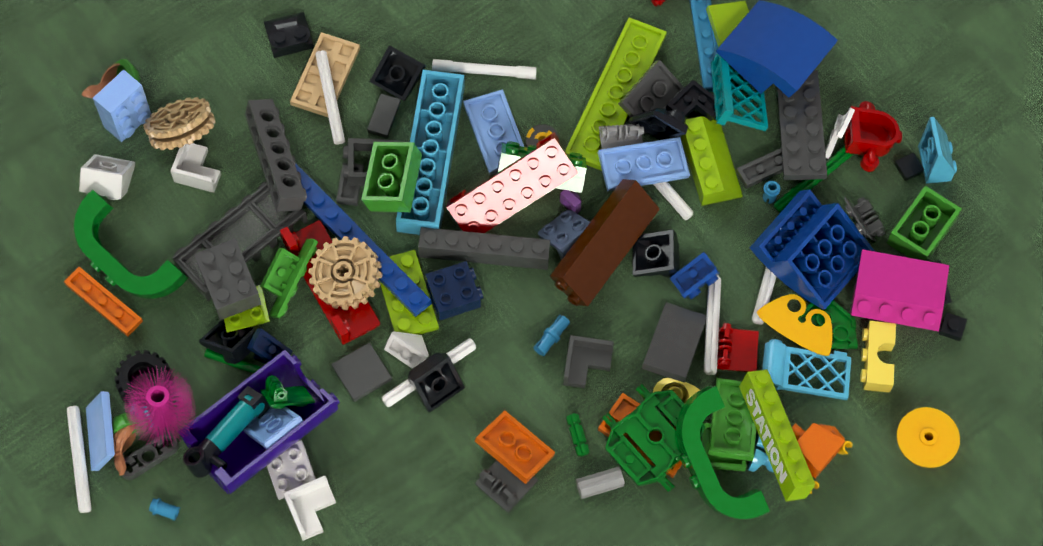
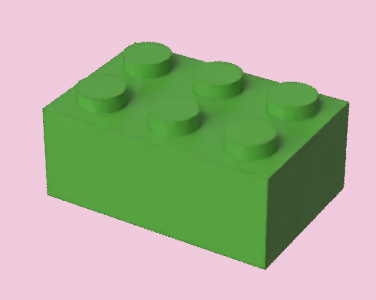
(391, 176)
(924, 225)

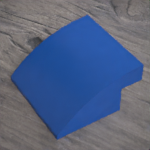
(776, 47)
(812, 248)

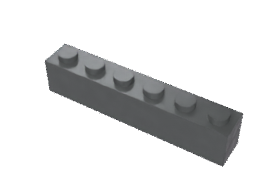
(484, 248)

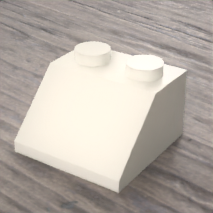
(106, 176)

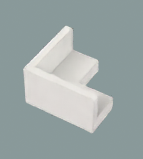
(189, 168)
(304, 503)

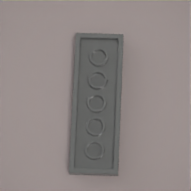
(802, 132)

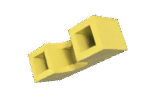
(877, 374)

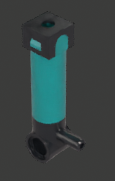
(200, 458)

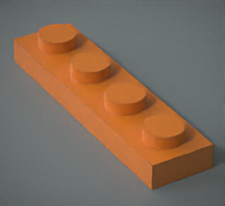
(103, 301)

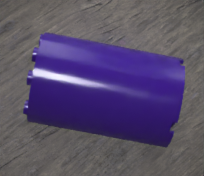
(244, 454)

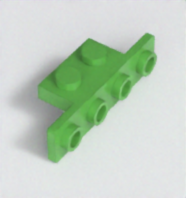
(285, 274)

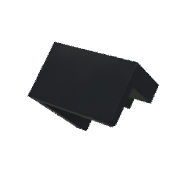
(694, 97)

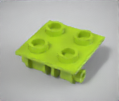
(250, 317)

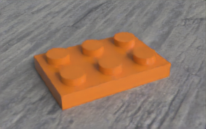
(515, 447)

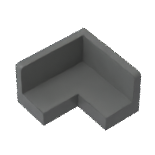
(586, 354)

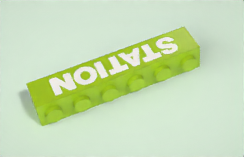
(777, 435)

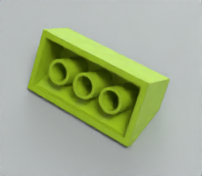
(710, 161)

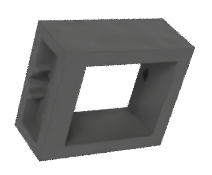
(357, 144)

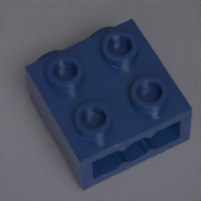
(454, 290)

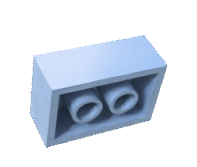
(122, 106)

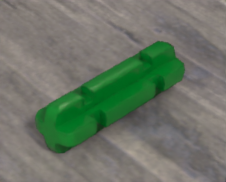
(577, 434)

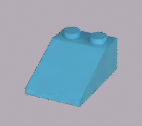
(936, 154)

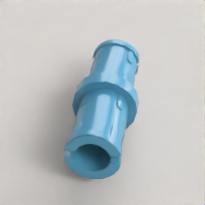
(551, 335)

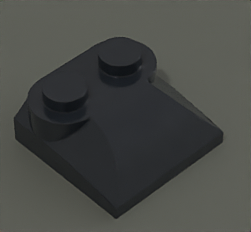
(288, 34)
(397, 73)
(661, 123)
(656, 254)
(231, 344)
(435, 380)

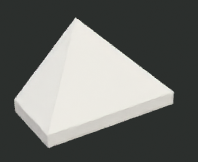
(407, 348)

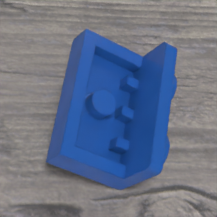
(695, 275)

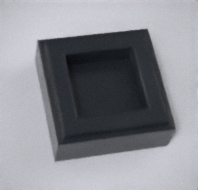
(909, 166)

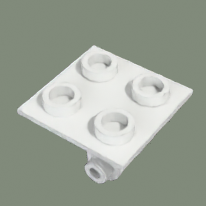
(291, 469)

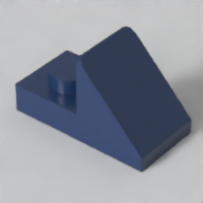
(266, 346)

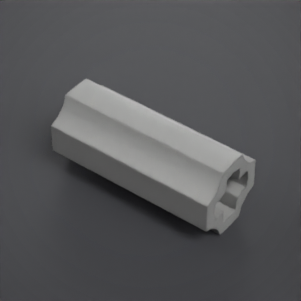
(600, 482)

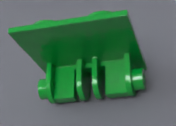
(280, 396)

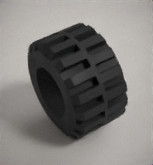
(132, 367)

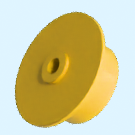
(928, 437)

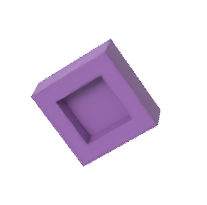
(570, 200)

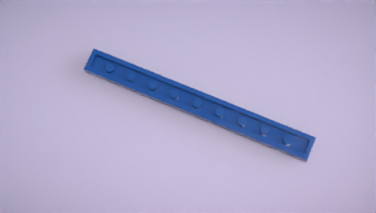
(342, 225)

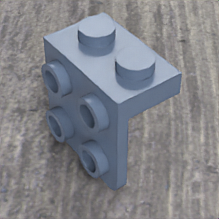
(564, 231)

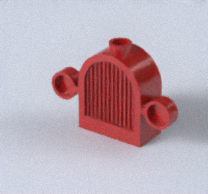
(871, 134)

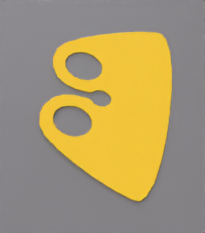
(806, 334)

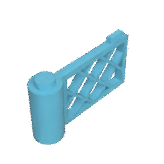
(778, 361)

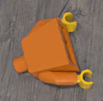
(820, 446)

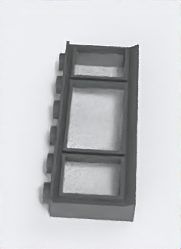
(251, 223)

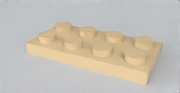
(341, 58)

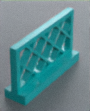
(726, 104)

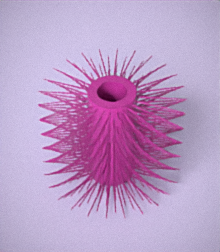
(160, 406)

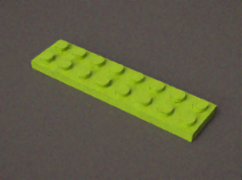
(626, 65)

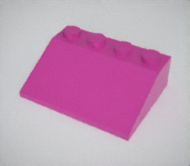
(900, 290)

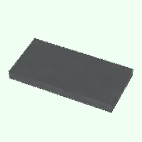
(674, 342)

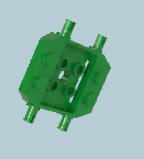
(638, 425)

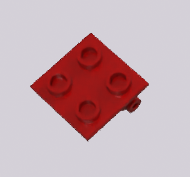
(737, 349)

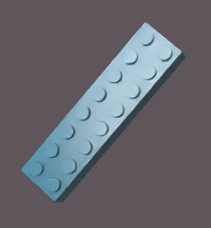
(435, 137)

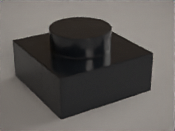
(953, 326)

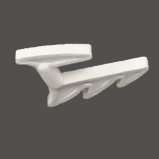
(839, 129)

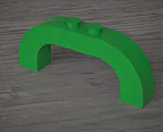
(86, 229)
(696, 460)

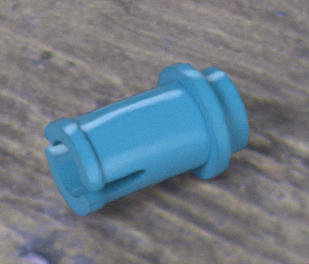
(771, 190)
(164, 509)

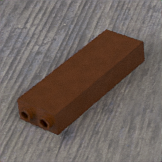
(604, 243)

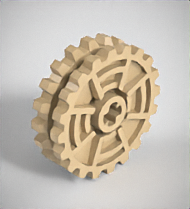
(179, 123)
(356, 283)

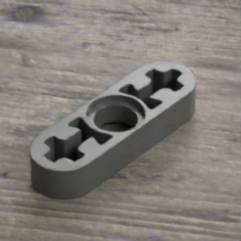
(137, 471)

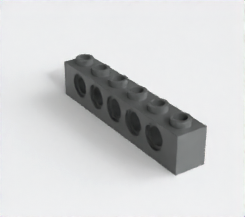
(275, 155)

